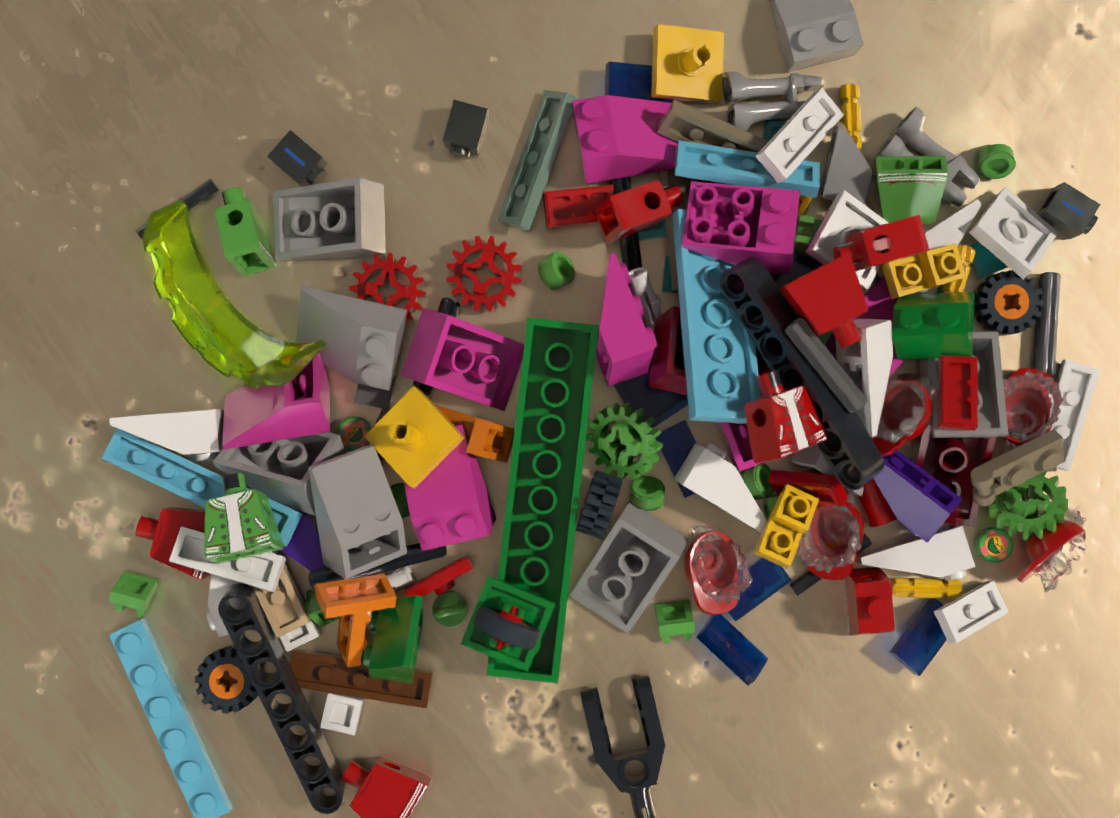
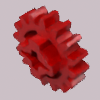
(488, 252)
(389, 272)

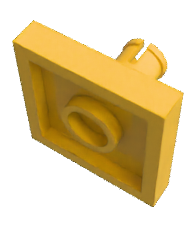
(687, 64)
(414, 437)

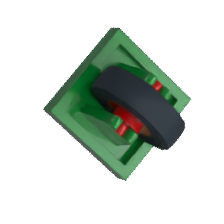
(508, 623)

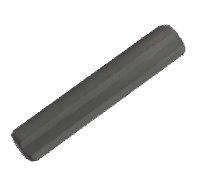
(1048, 323)
(826, 365)

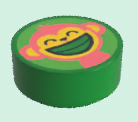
(353, 431)
(994, 544)

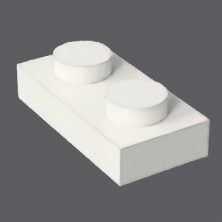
(971, 612)

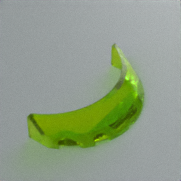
(205, 314)

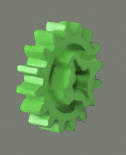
(624, 441)
(1031, 507)

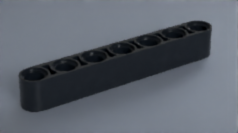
(765, 318)
(282, 715)

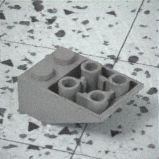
(356, 513)

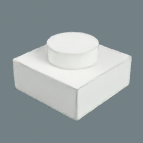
(342, 713)

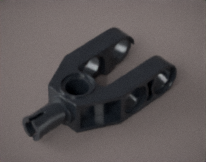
(614, 764)

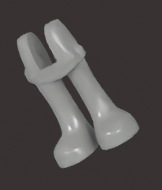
(738, 88)
(912, 134)

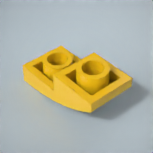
(923, 271)
(785, 526)

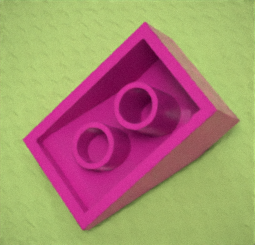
(621, 137)
(463, 359)
(451, 501)

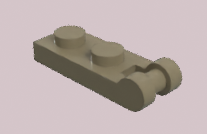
(1016, 467)

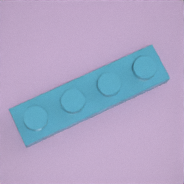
(740, 168)

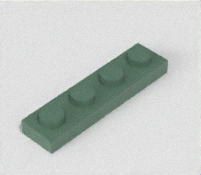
(537, 159)

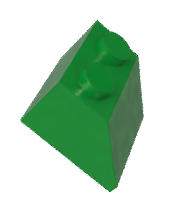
(933, 325)
(395, 640)

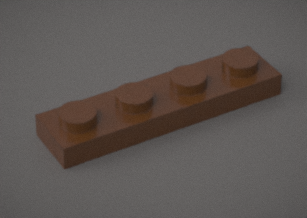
(331, 675)

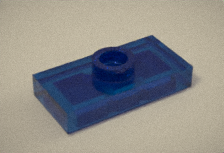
(630, 81)
(677, 445)
(766, 581)
(920, 640)
(732, 648)

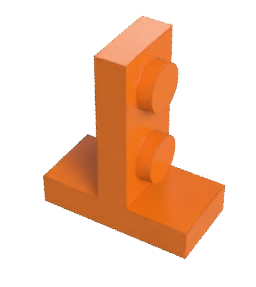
(486, 437)
(352, 603)

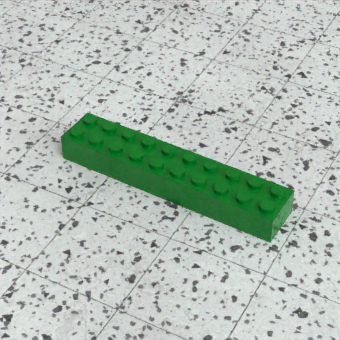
(547, 478)

